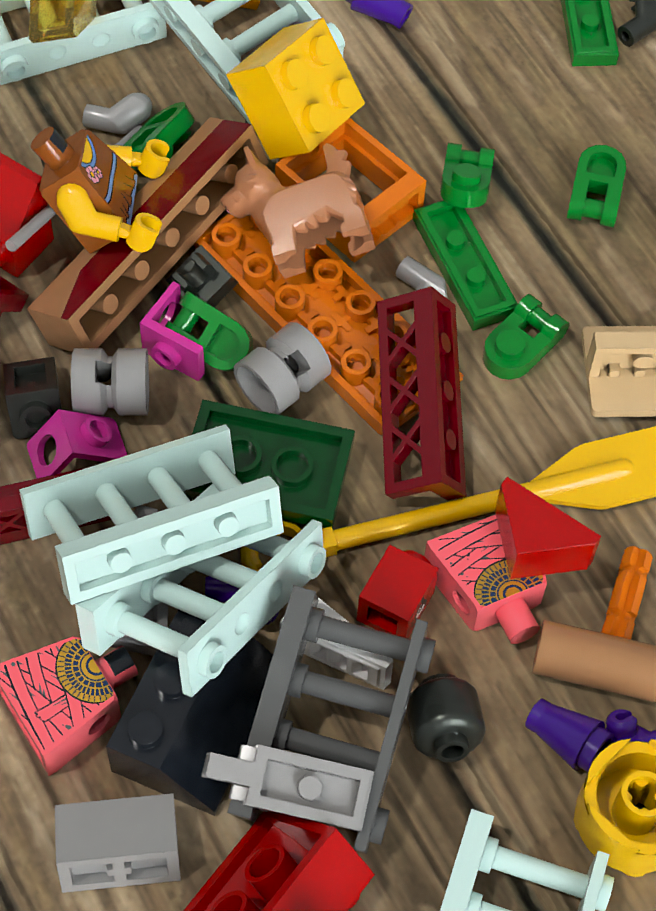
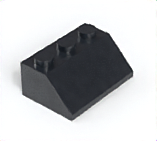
(168, 733)

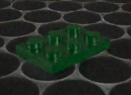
(298, 454)

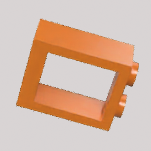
(400, 184)

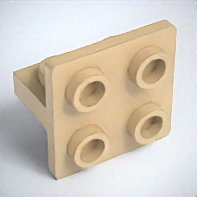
(620, 370)

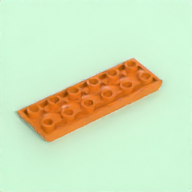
(325, 300)

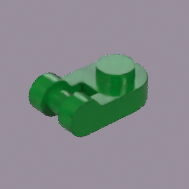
(168, 125)
(601, 172)
(466, 176)
(223, 339)
(513, 352)

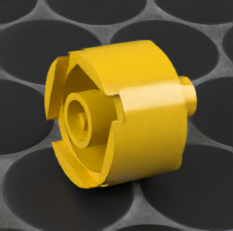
(607, 810)

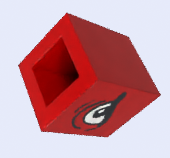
(397, 592)

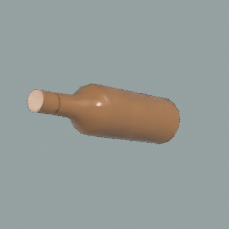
(596, 660)

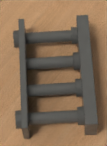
(292, 678)

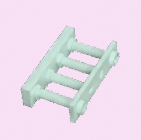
(104, 35)
(220, 56)
(159, 541)
(227, 625)
(482, 854)

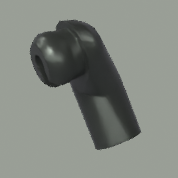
(641, 24)

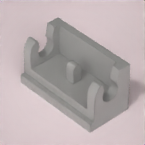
(116, 843)

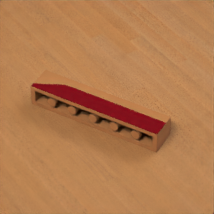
(105, 286)

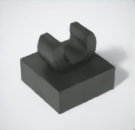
(203, 277)

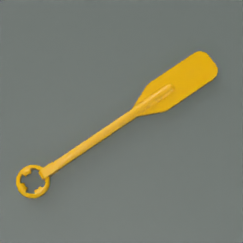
(588, 476)

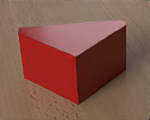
(540, 536)

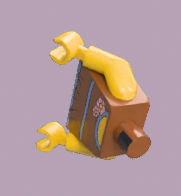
(96, 187)

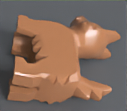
(302, 213)

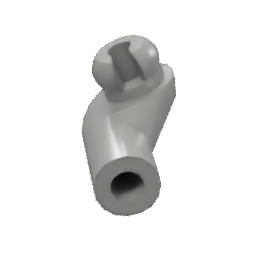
(121, 117)
(420, 276)

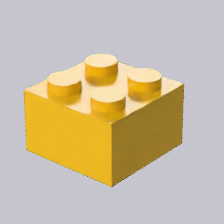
(296, 89)

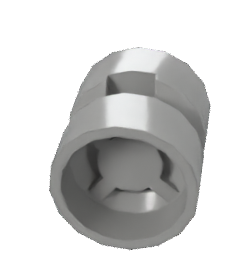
(288, 365)
(128, 377)

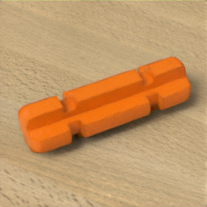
(627, 592)

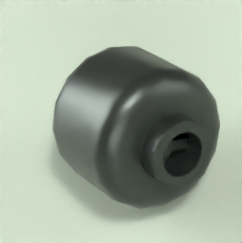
(445, 718)

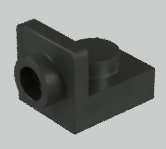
(31, 394)

